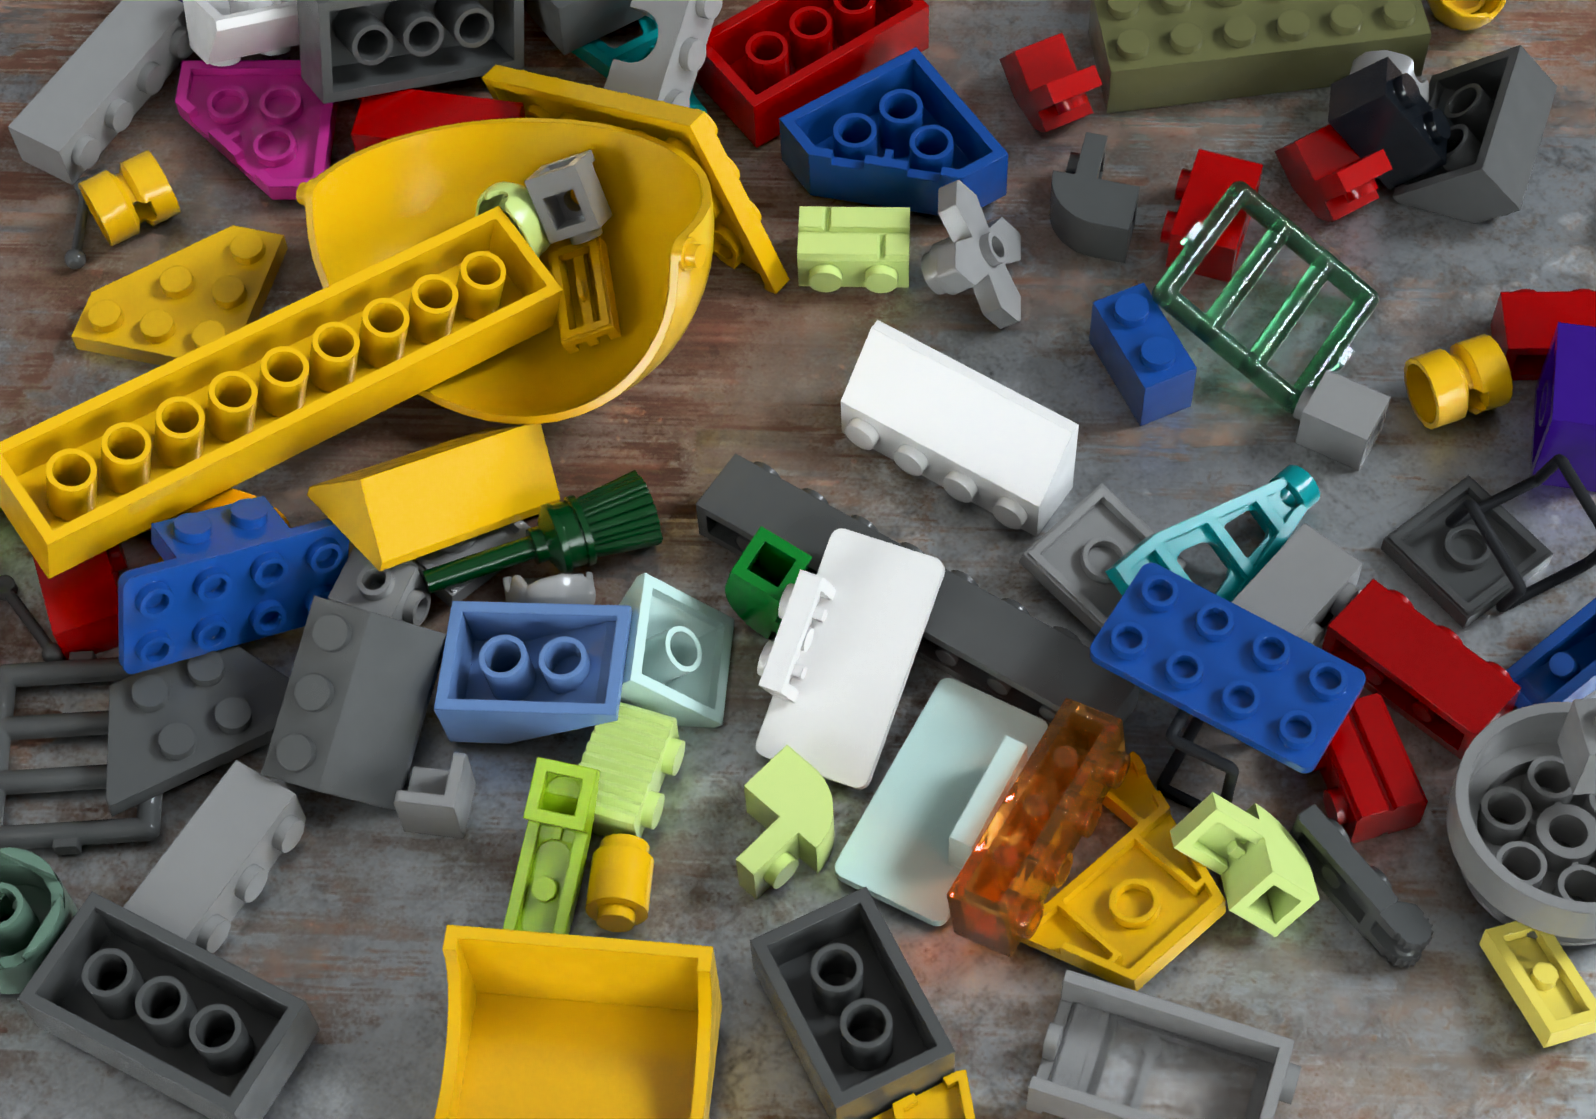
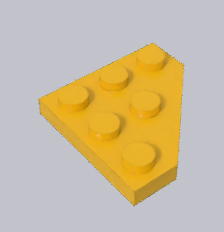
(183, 298)

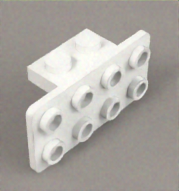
(845, 654)

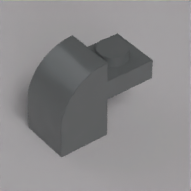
(1090, 212)

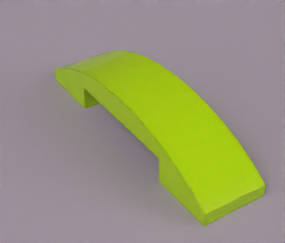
(553, 848)

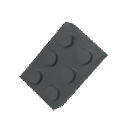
(852, 1008)

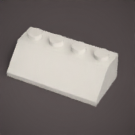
(959, 429)

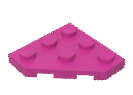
(260, 120)

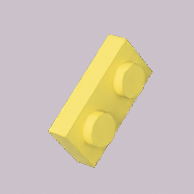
(1541, 982)

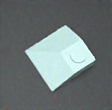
(676, 654)

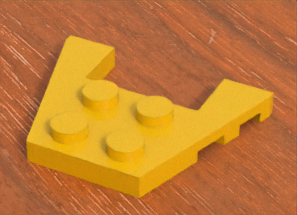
(1136, 900)

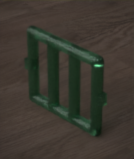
(1210, 325)

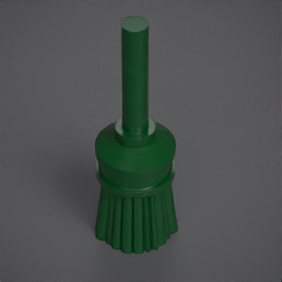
(568, 534)

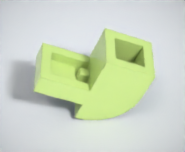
(798, 819)
(1257, 859)

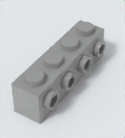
(102, 87)

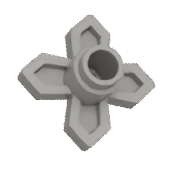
(974, 256)

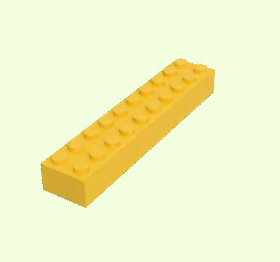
(271, 390)

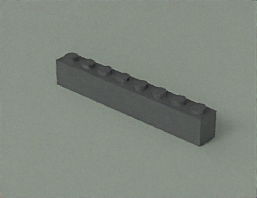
(969, 631)

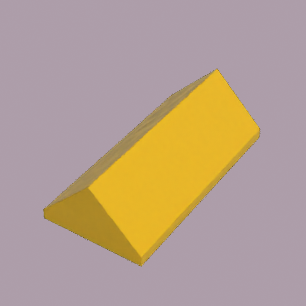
(441, 493)

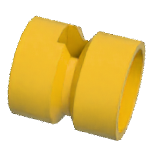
(129, 197)
(1466, 379)

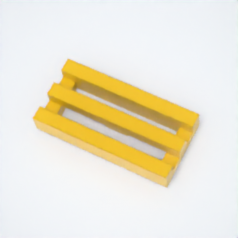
(591, 328)

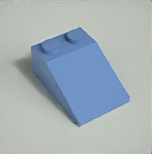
(530, 669)

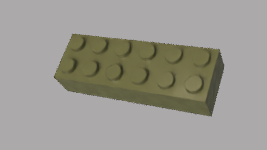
(1241, 48)

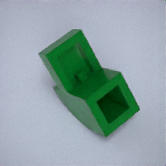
(761, 578)

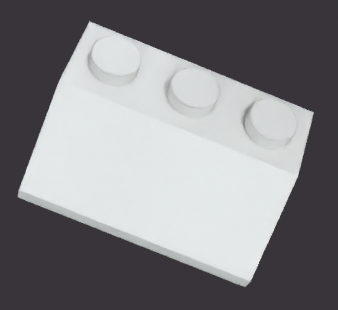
(238, 28)

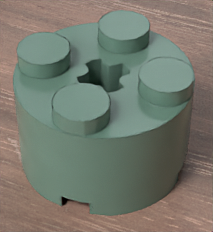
(32, 915)

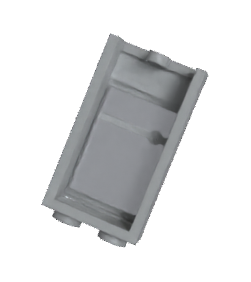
(1155, 1059)

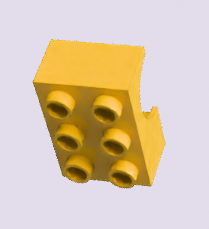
(577, 1027)

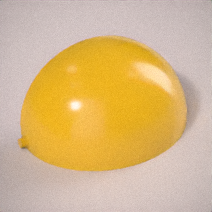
(432, 181)

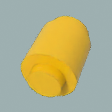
(620, 883)

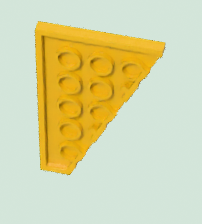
(737, 221)

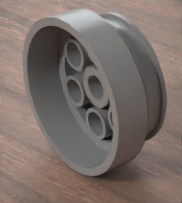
(1503, 780)

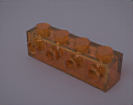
(1038, 828)

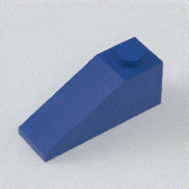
(1561, 664)

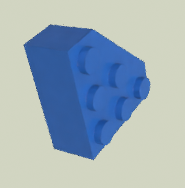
(893, 140)

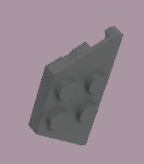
(187, 721)

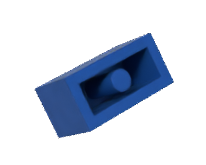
(1142, 354)

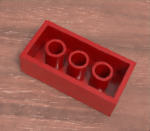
(799, 50)

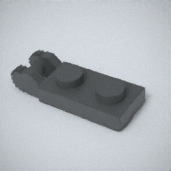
(1361, 890)

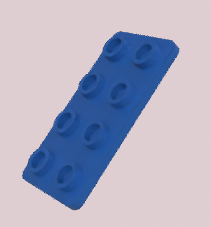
(224, 582)
(1228, 667)

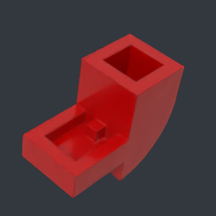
(1049, 84)
(1331, 174)

